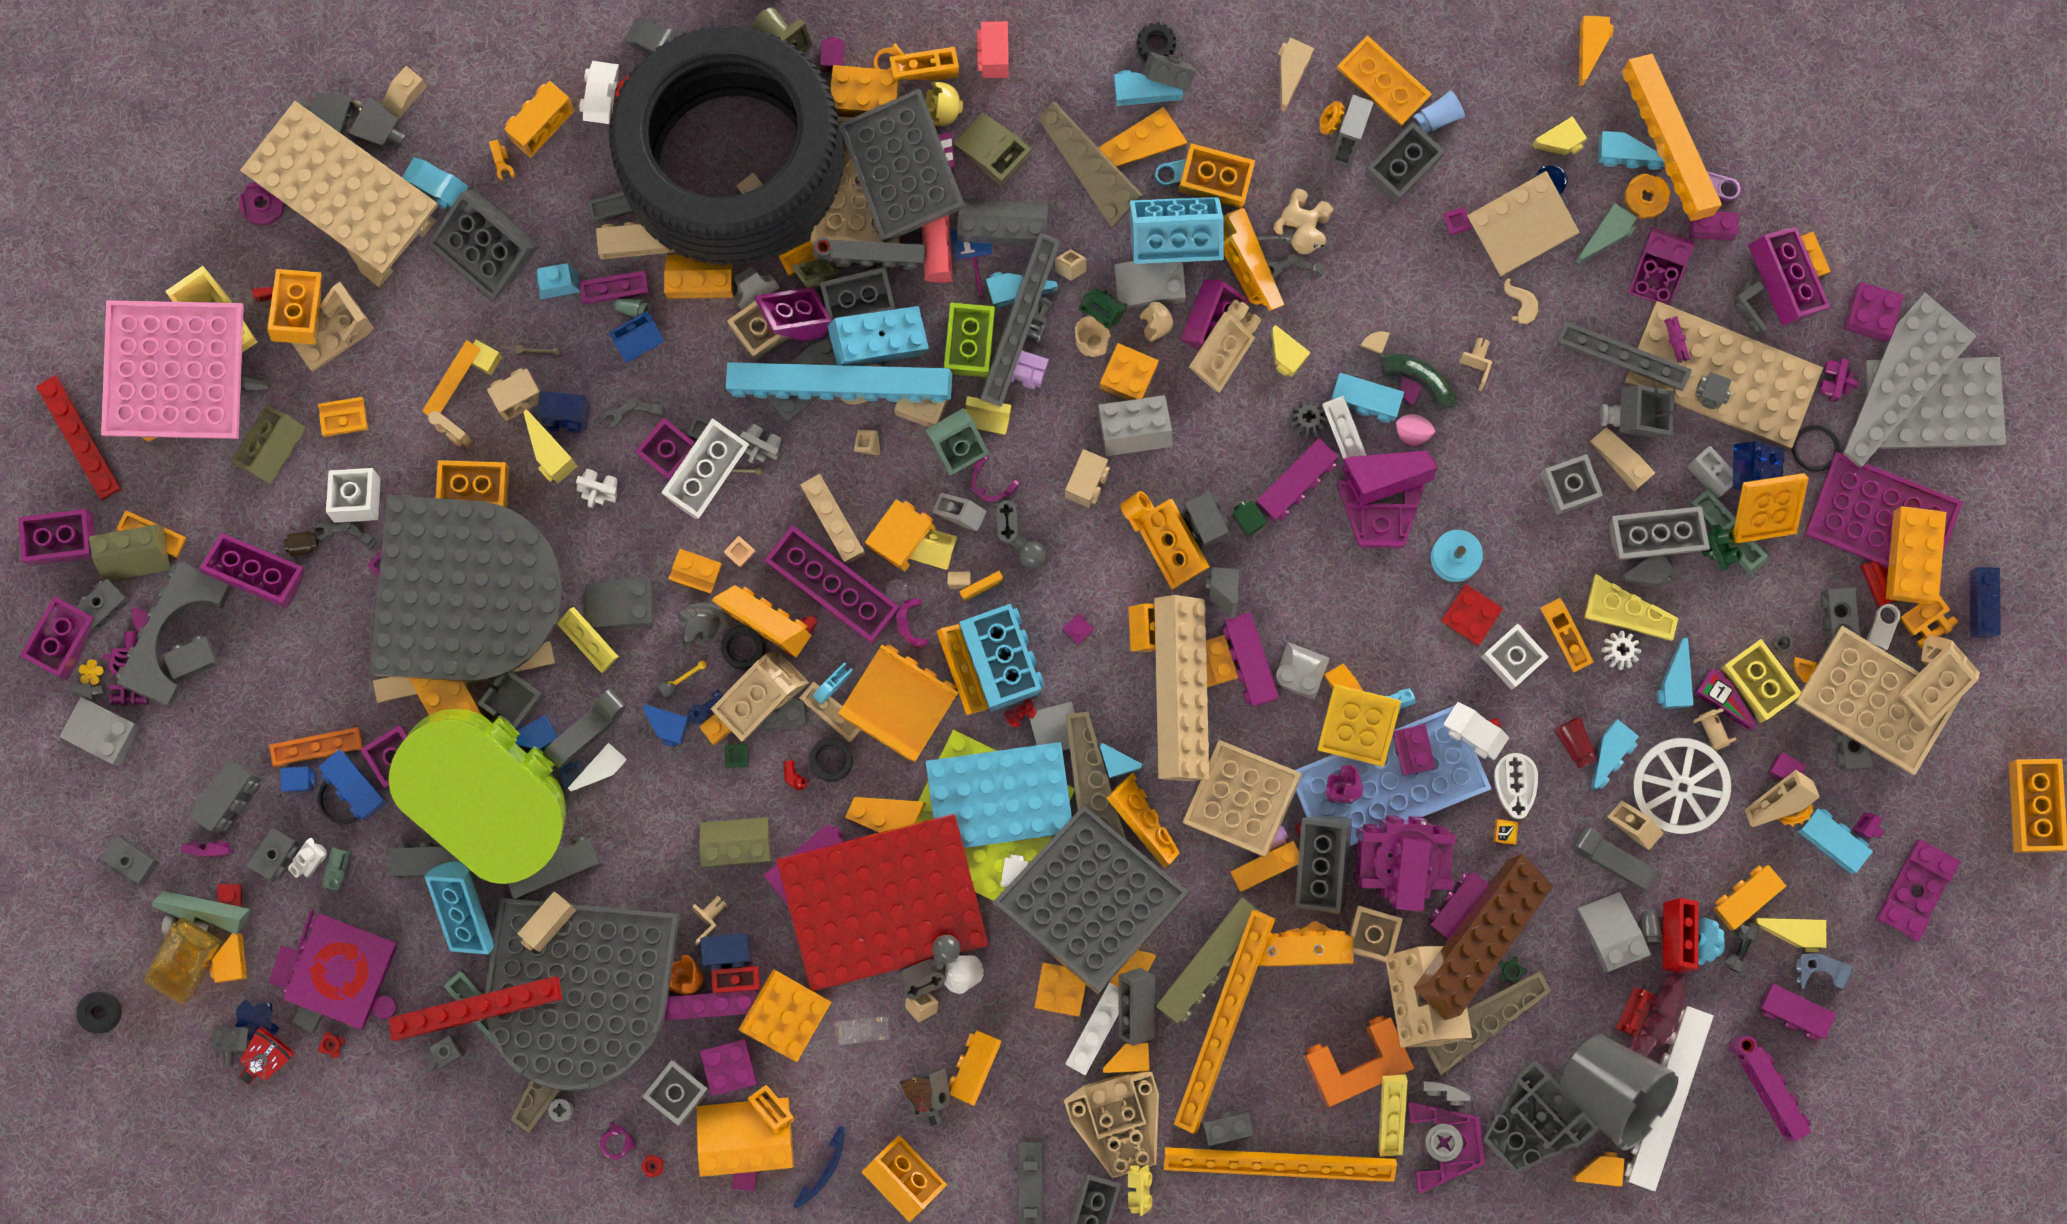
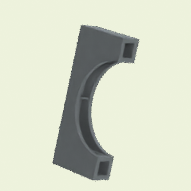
(184, 590)

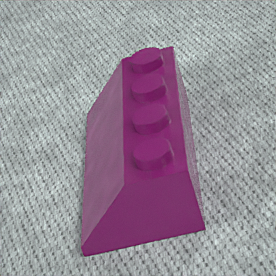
(1789, 275)

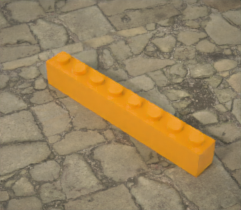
(1671, 137)

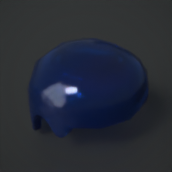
(1557, 174)

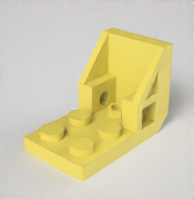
(203, 288)

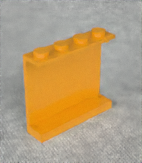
(898, 702)

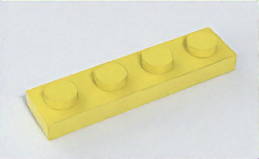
(1392, 1115)

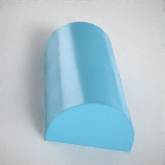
(459, 908)

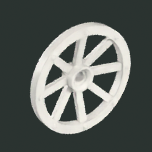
(1691, 744)

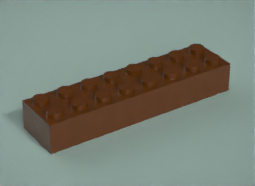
(1483, 937)

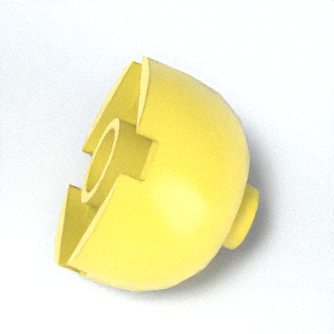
(943, 104)

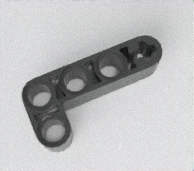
(586, 729)
(1613, 859)

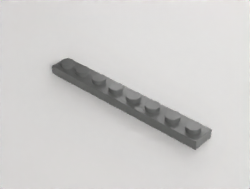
(1019, 320)

